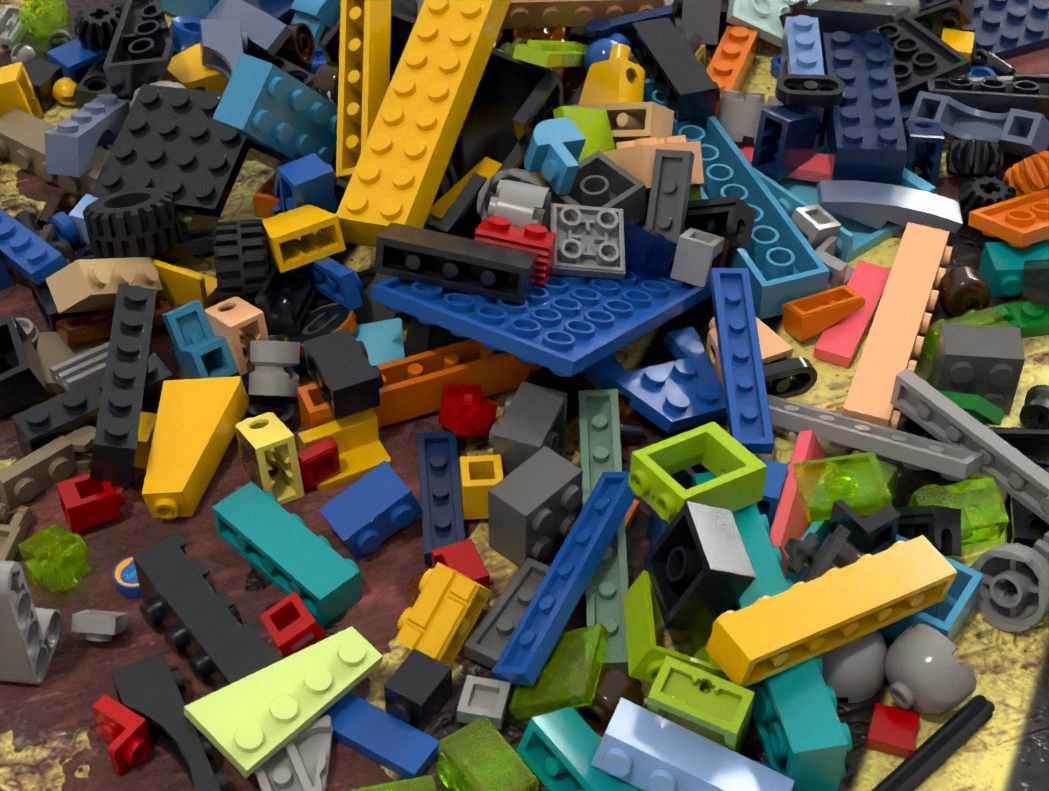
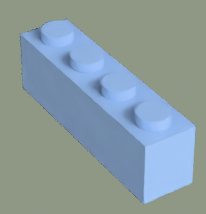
(668, 757)

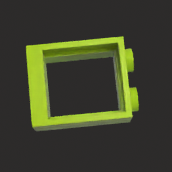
(737, 470)
(642, 652)
(718, 715)

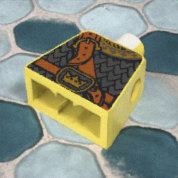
(268, 443)

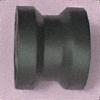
(1035, 407)

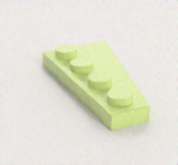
(273, 705)

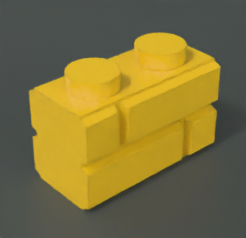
(442, 614)

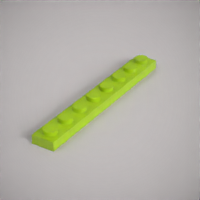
(551, 53)

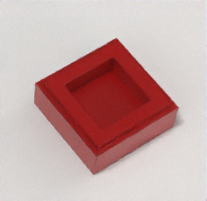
(319, 462)
(893, 730)

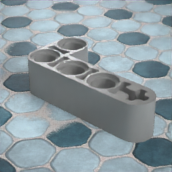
(26, 632)

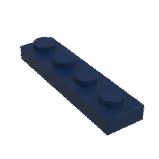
(439, 491)

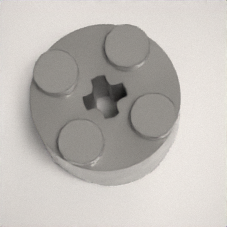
(742, 114)
(520, 203)

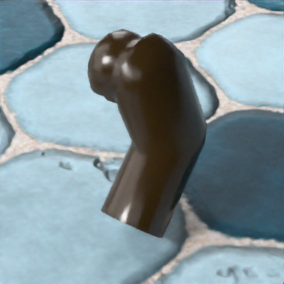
(58, 203)

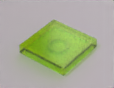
(847, 477)
(567, 676)

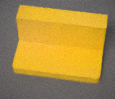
(186, 285)
(357, 445)

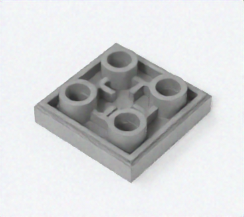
(587, 241)

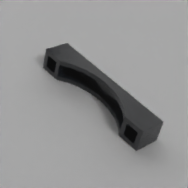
(123, 385)
(155, 694)

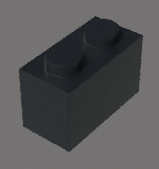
(343, 373)

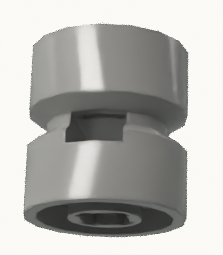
(274, 368)

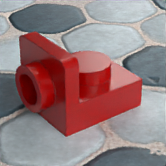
(124, 732)

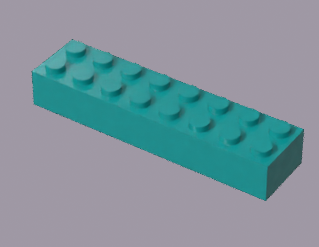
(794, 707)

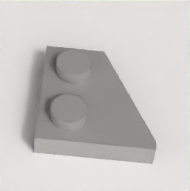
(301, 762)

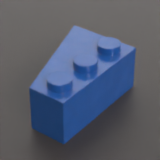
(305, 183)

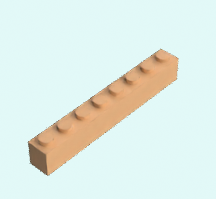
(898, 324)

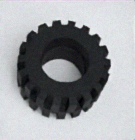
(132, 223)
(241, 258)

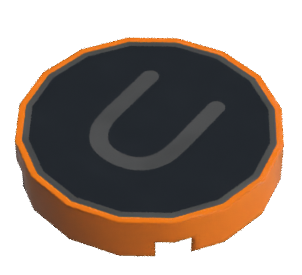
(322, 322)

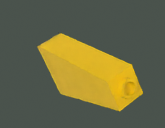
(189, 441)

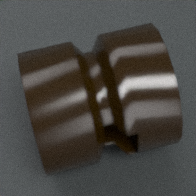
(298, 47)

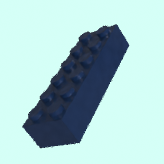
(867, 126)

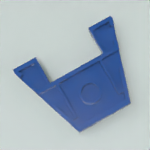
(670, 393)

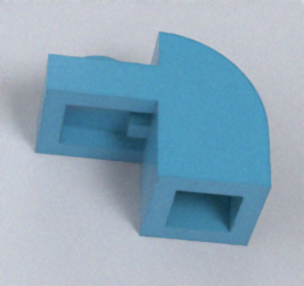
(317, 14)
(555, 152)
(195, 346)

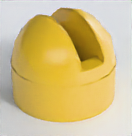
(64, 91)

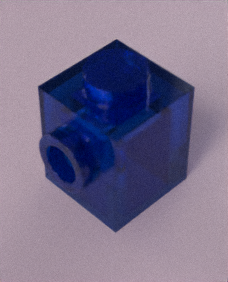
(647, 249)

